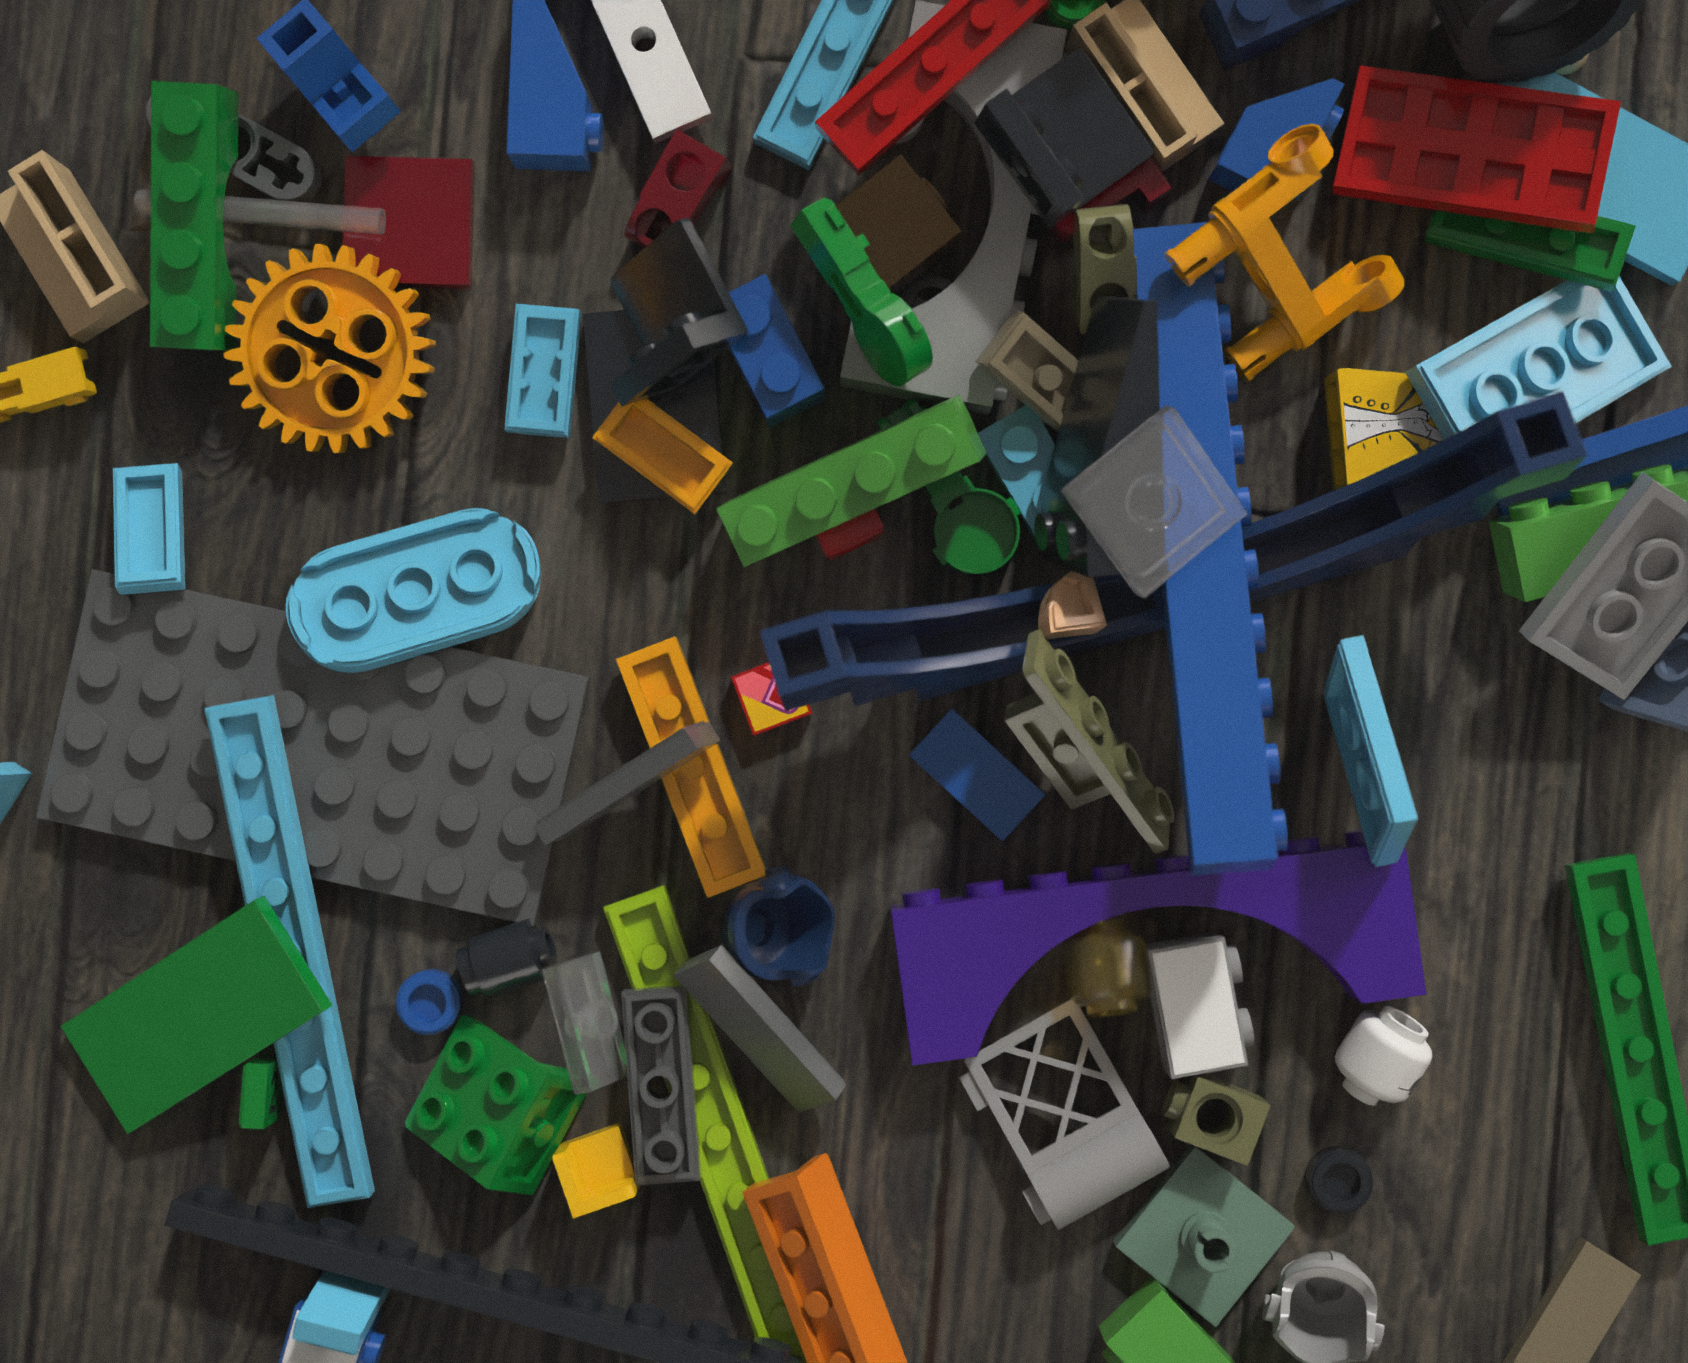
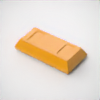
(663, 452)

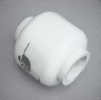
(1383, 1056)

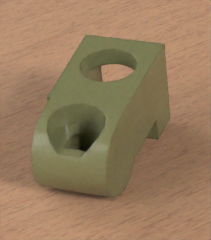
(1102, 258)

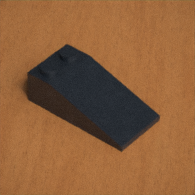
(1108, 400)

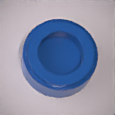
(429, 1001)

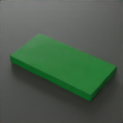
(196, 1014)

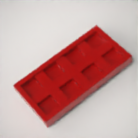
(1477, 148)

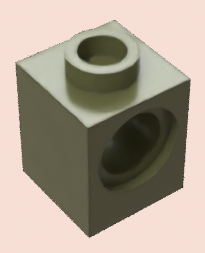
(1238, 1131)

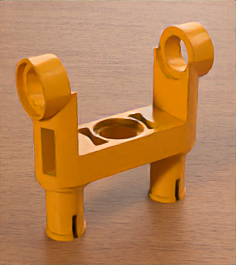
(1243, 226)

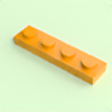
(701, 788)

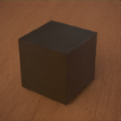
(904, 224)

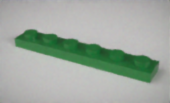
(1634, 1041)

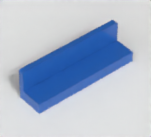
(1618, 454)

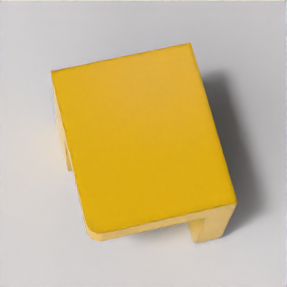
(596, 1170)

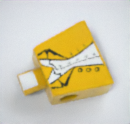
(1373, 422)

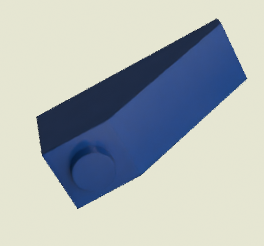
(548, 106)

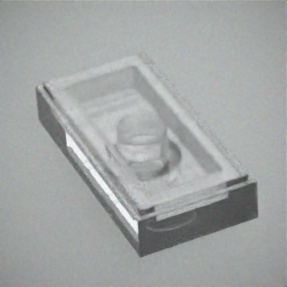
(586, 1022)

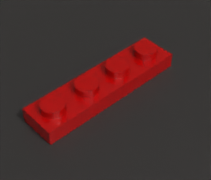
(921, 75)

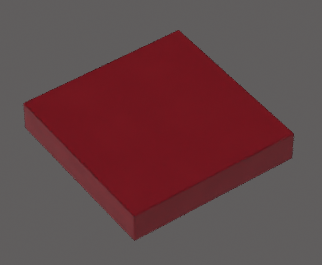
(426, 217)

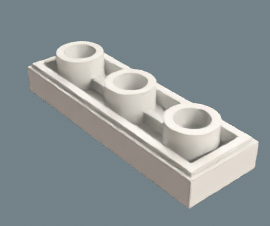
(658, 77)

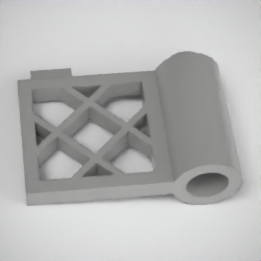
(1091, 1162)

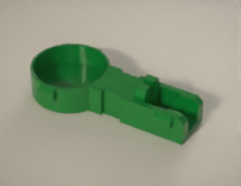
(881, 321)
(979, 531)

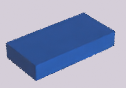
(976, 774)

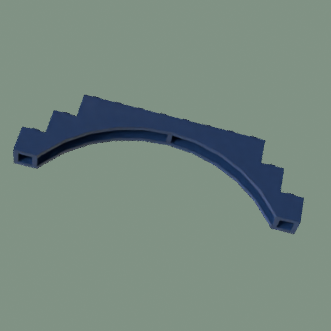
(1327, 537)

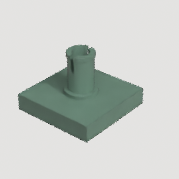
(1203, 1234)

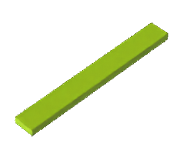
(729, 1154)

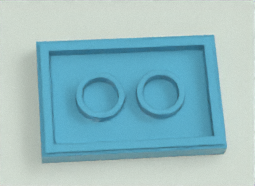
(1369, 752)

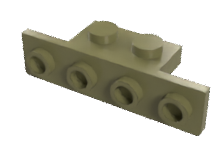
(1078, 748)

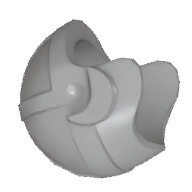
(1324, 1310)

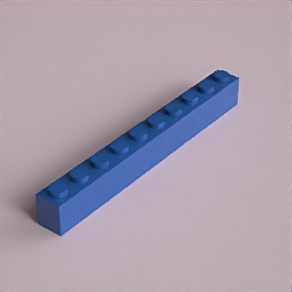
(1207, 601)

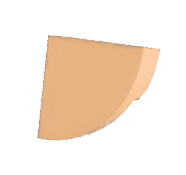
(1071, 608)

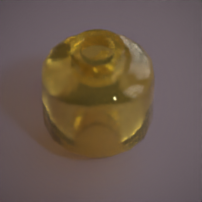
(1107, 970)

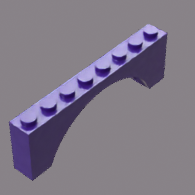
(971, 949)

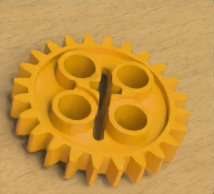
(352, 298)

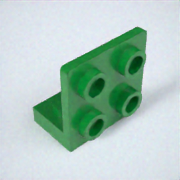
(494, 1109)

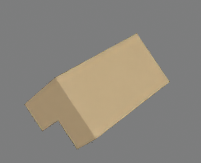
(1147, 79)
(68, 248)

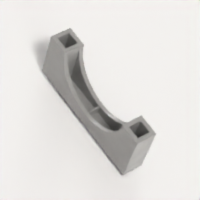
(981, 298)

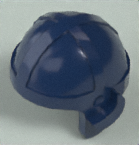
(780, 928)

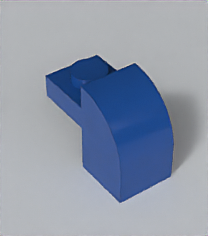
(328, 74)

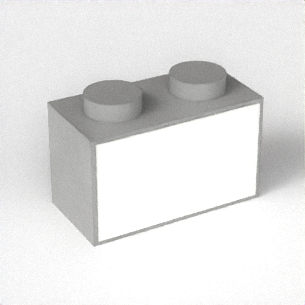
(1197, 1005)

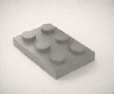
(1621, 592)

